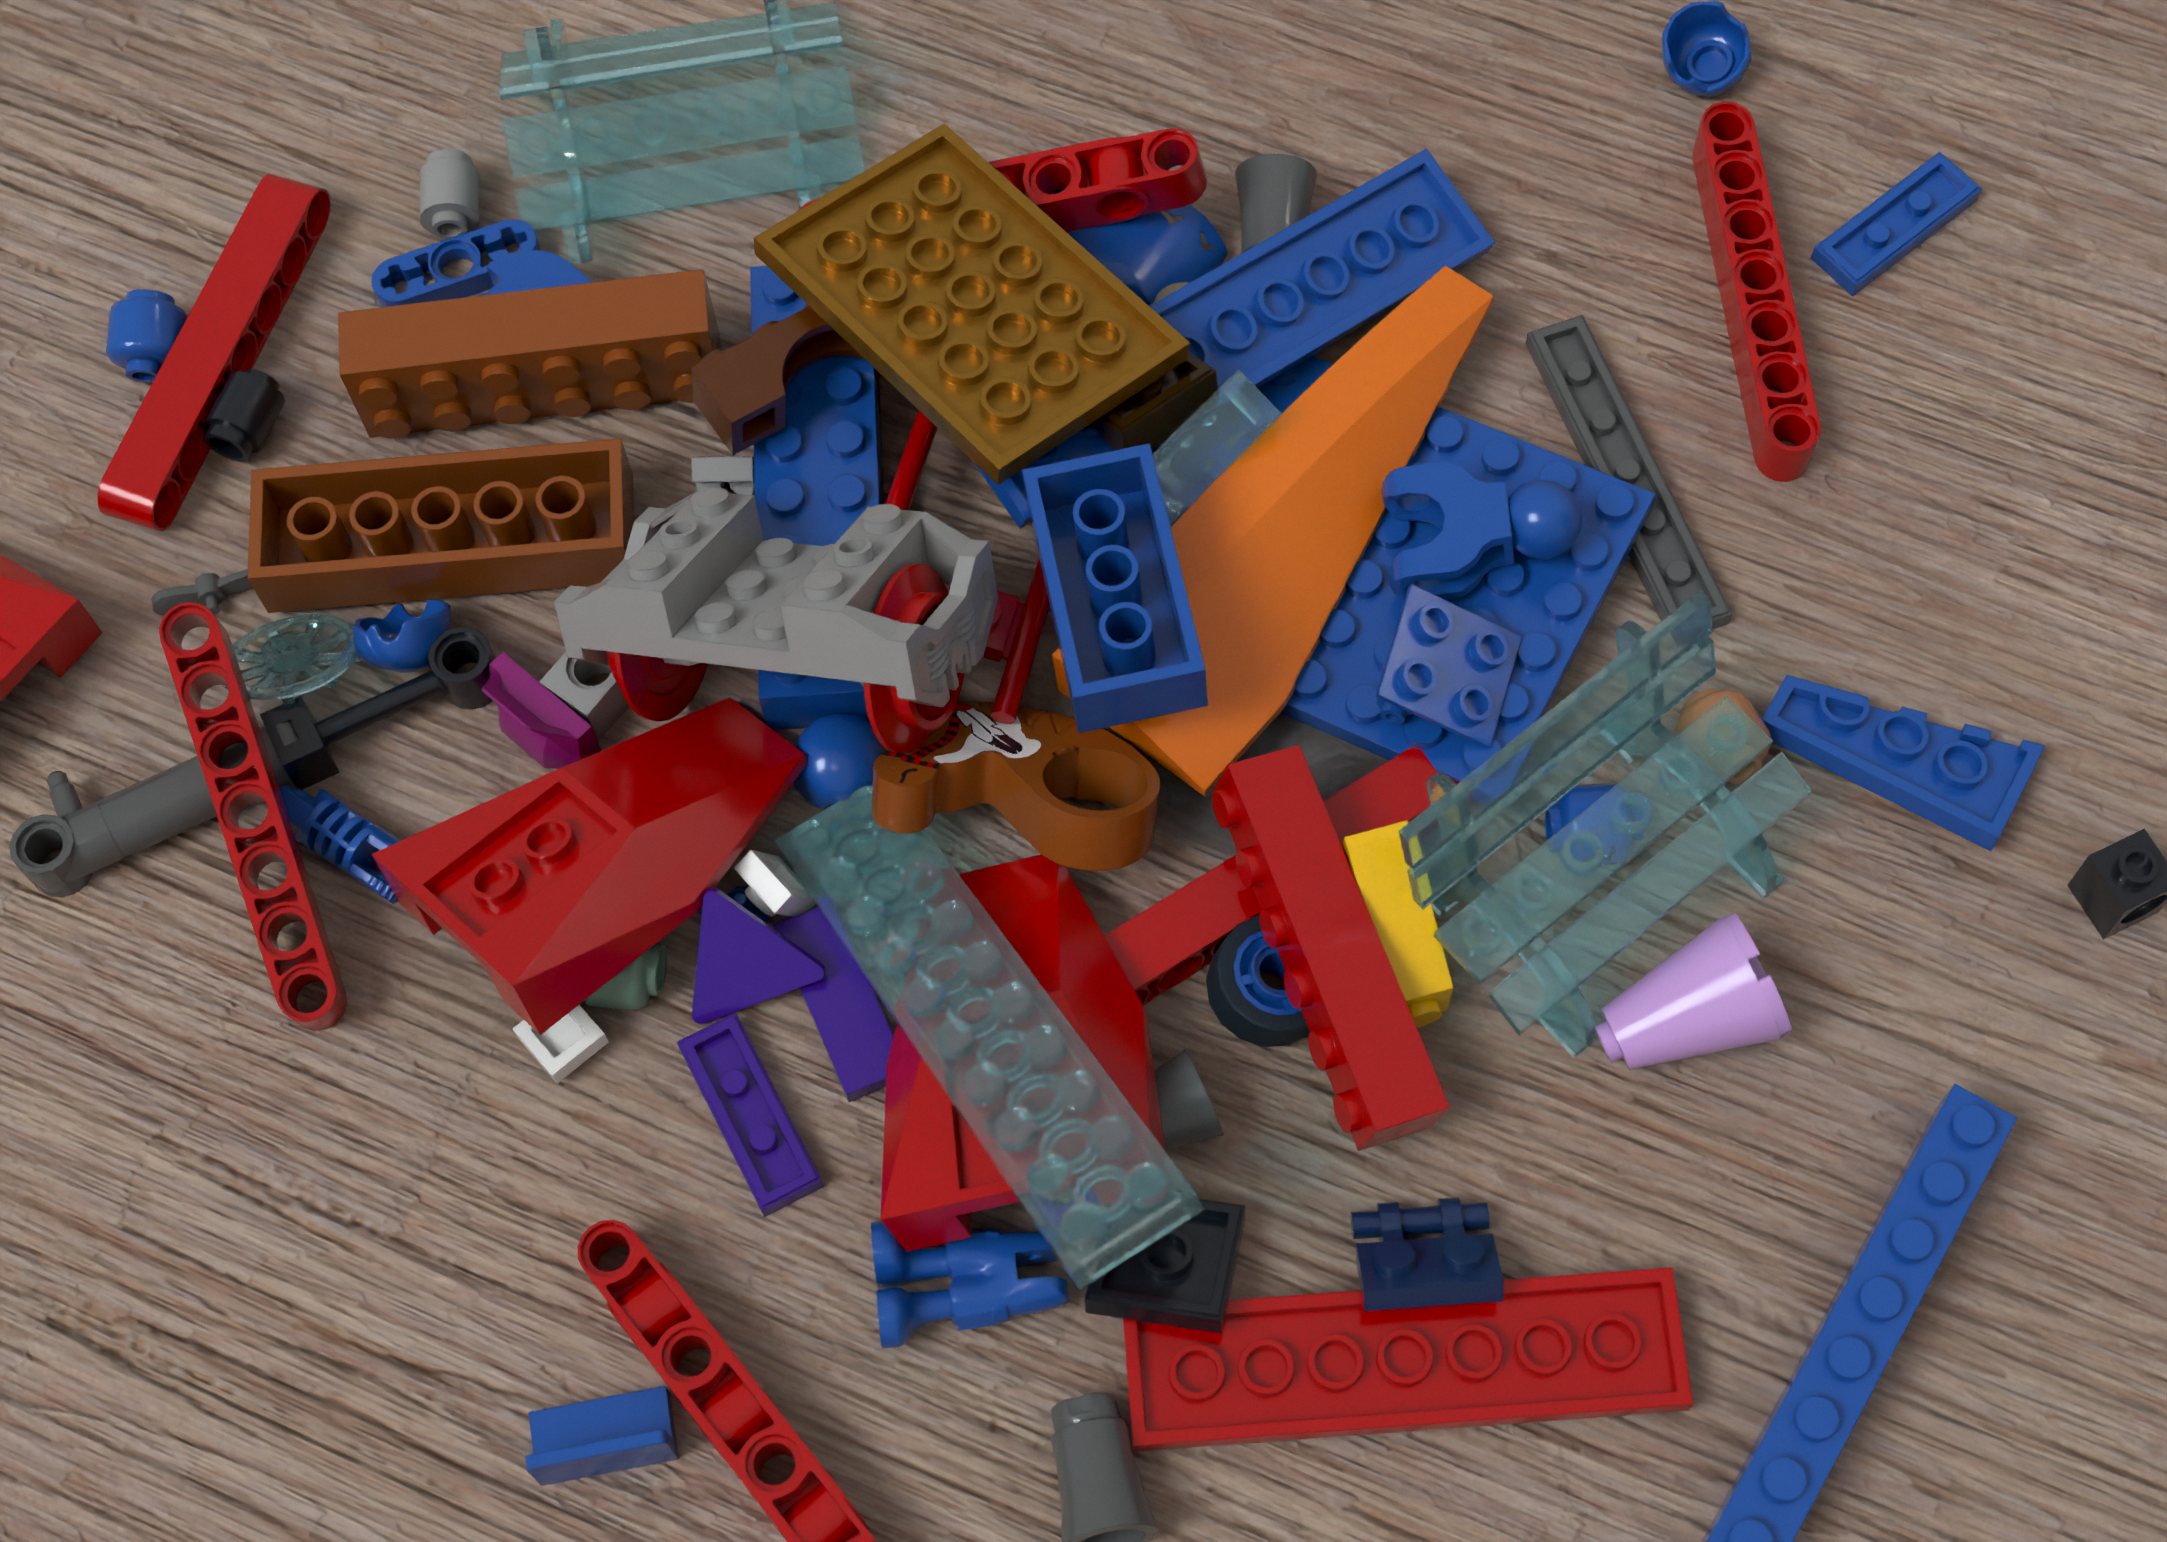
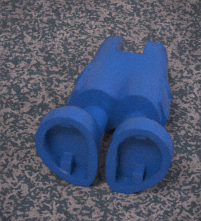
(982, 1284)

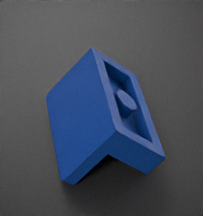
(602, 1436)

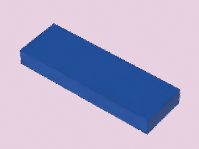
(1895, 223)

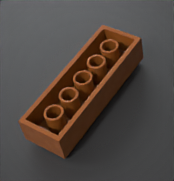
(526, 353)
(439, 525)

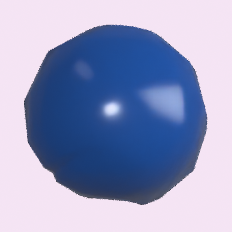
(1705, 49)
(400, 639)
(839, 758)

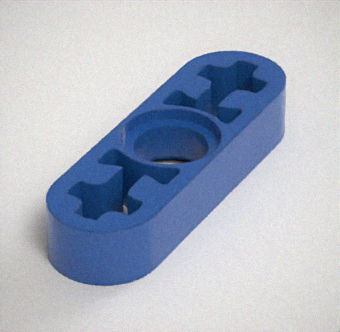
(434, 257)

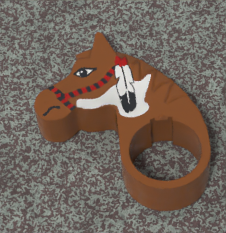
(1024, 775)

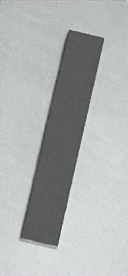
(1613, 444)

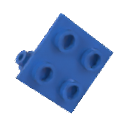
(1447, 668)

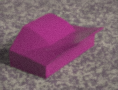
(537, 717)

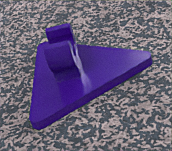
(743, 960)

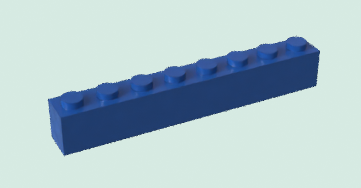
(1863, 1323)

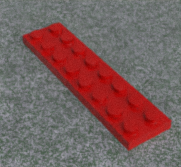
(1336, 1371)

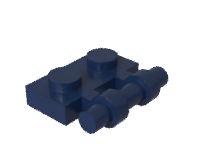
(1426, 1270)

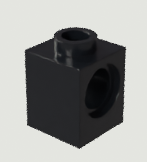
(2122, 883)

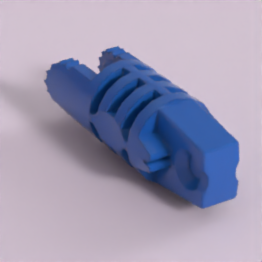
(340, 836)

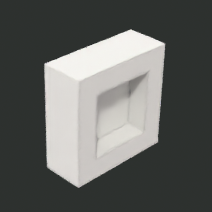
(773, 885)
(564, 1044)

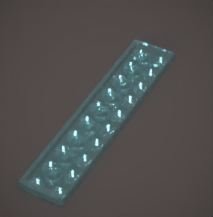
(992, 1039)

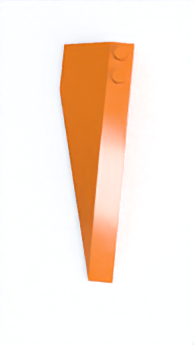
(1291, 520)

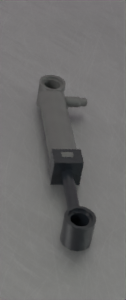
(180, 796)

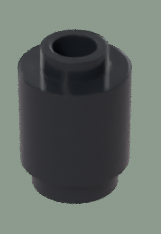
(243, 414)

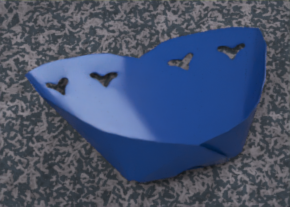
(1152, 253)

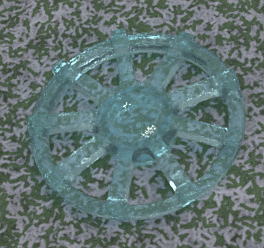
(293, 655)

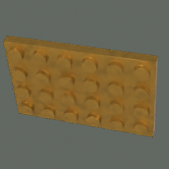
(971, 302)

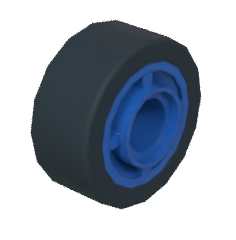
(1243, 999)

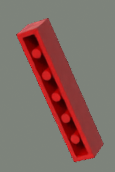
(1328, 949)

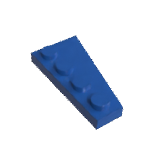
(1925, 767)

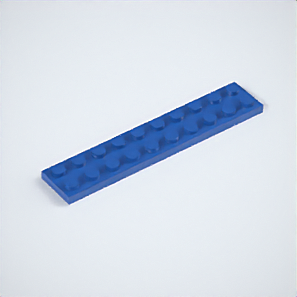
(1307, 287)

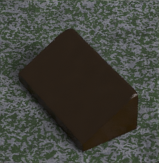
(1160, 407)

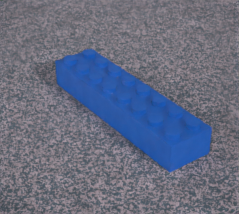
(815, 485)

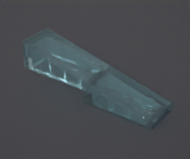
(1211, 442)

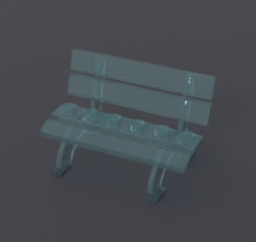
(676, 120)
(1605, 716)

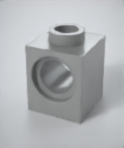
(596, 704)

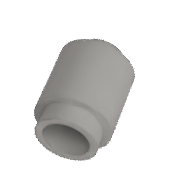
(449, 194)

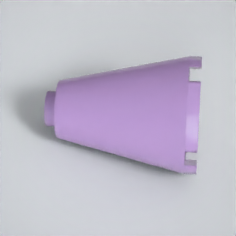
(1696, 1002)

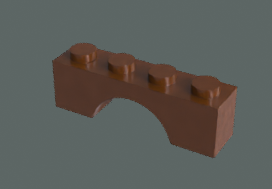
(746, 384)

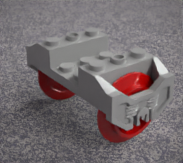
(859, 610)

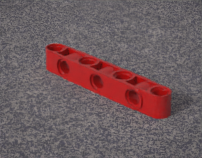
(1109, 178)
(724, 1396)

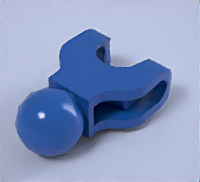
(1476, 524)

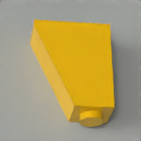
(1400, 922)

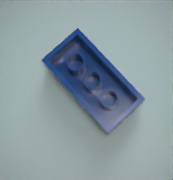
(1115, 588)

